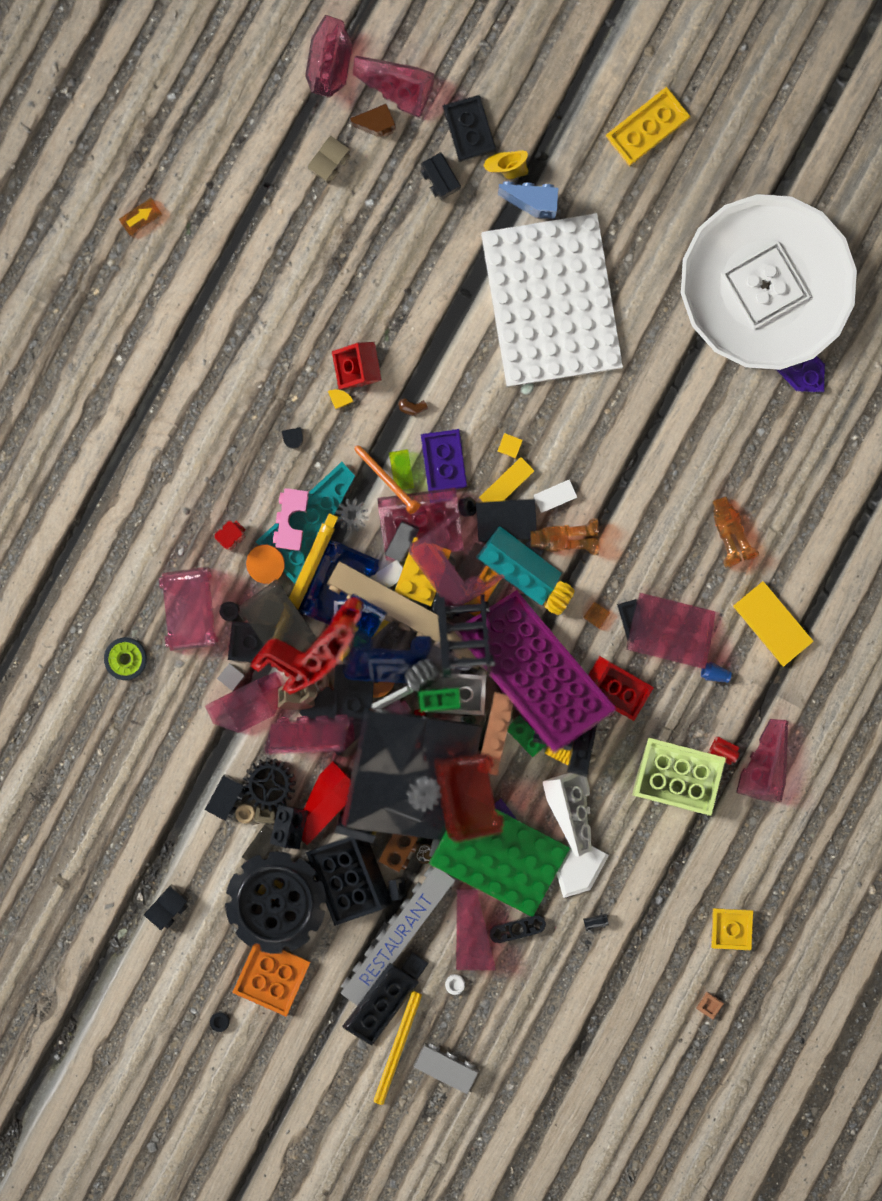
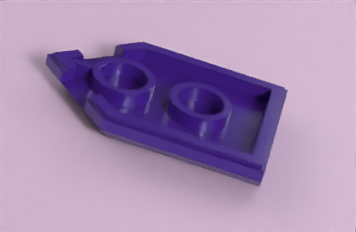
(805, 376)

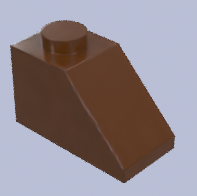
(375, 121)

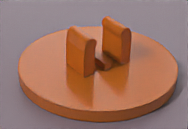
(265, 564)

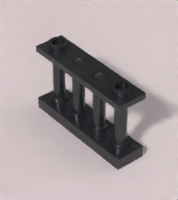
(448, 646)

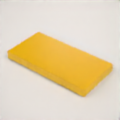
(648, 126)
(772, 623)

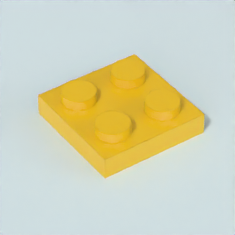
(732, 929)

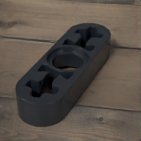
(533, 930)

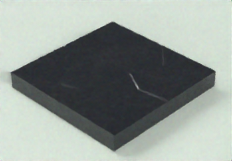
(393, 754)

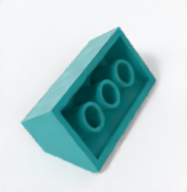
(519, 566)

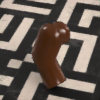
(410, 408)

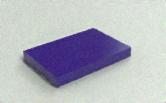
(444, 460)

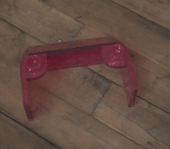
(439, 571)

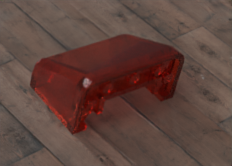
(468, 797)

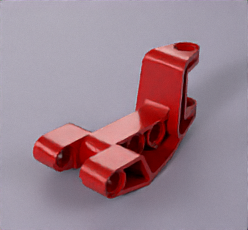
(326, 650)

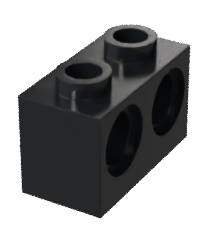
(289, 827)

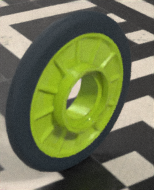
(114, 652)

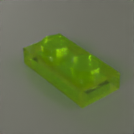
(401, 469)

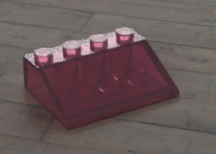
(433, 509)
(671, 631)
(310, 734)

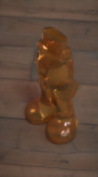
(727, 523)
(556, 538)

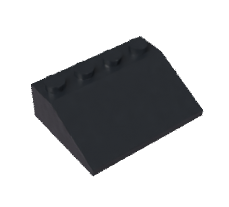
(350, 879)

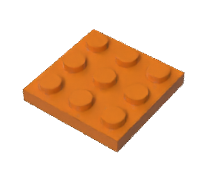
(271, 979)

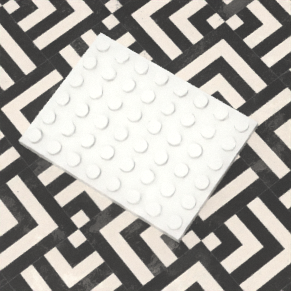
(551, 300)

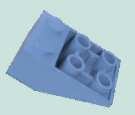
(535, 200)

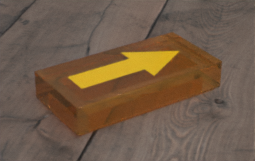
(140, 216)

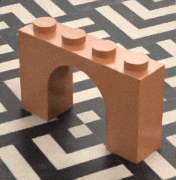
(497, 729)

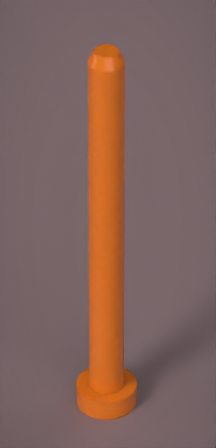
(412, 505)

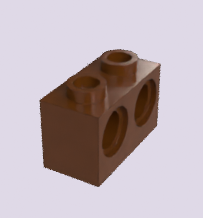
(395, 847)

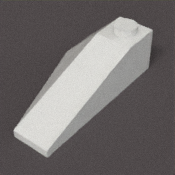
(568, 801)

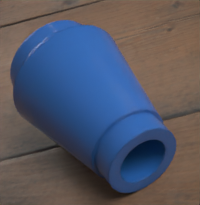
(715, 673)

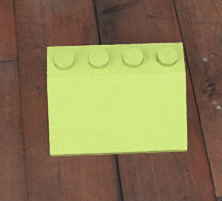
(679, 776)

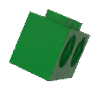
(439, 699)
(524, 735)

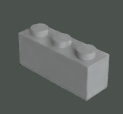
(446, 1067)

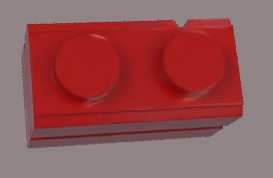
(230, 535)

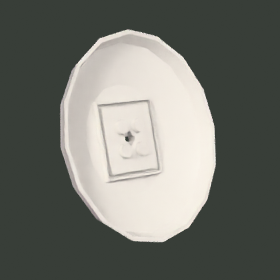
(778, 244)

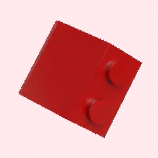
(356, 365)

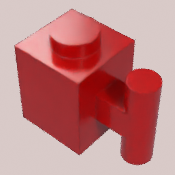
(724, 749)

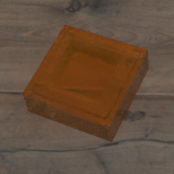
(596, 615)

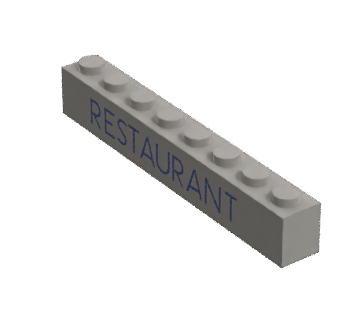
(399, 933)

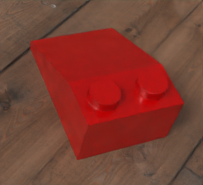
(620, 687)

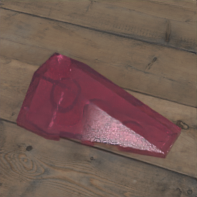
(401, 83)
(766, 771)

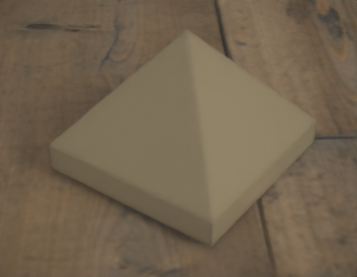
(265, 816)

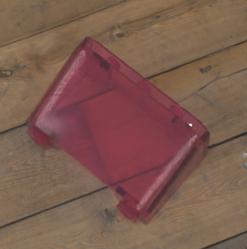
(188, 609)

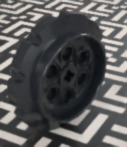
(254, 927)

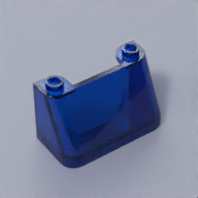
(319, 599)
(381, 665)

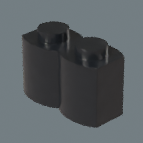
(166, 907)

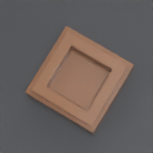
(709, 1005)

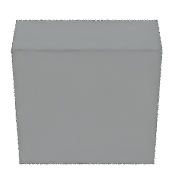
(231, 677)

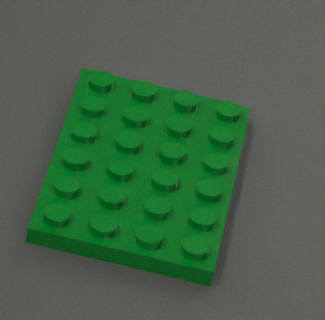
(505, 865)

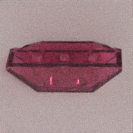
(328, 57)
(247, 704)

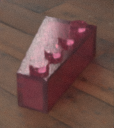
(472, 940)

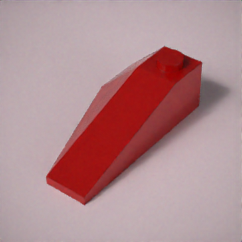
(325, 800)

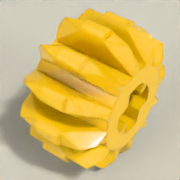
(559, 598)

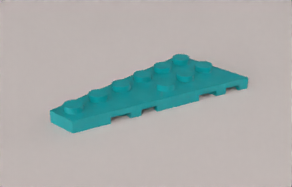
(321, 501)

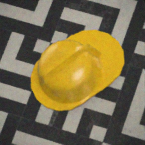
(509, 164)

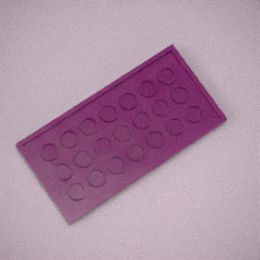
(539, 673)

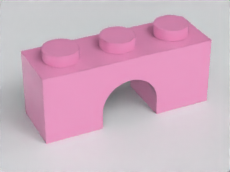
(292, 502)

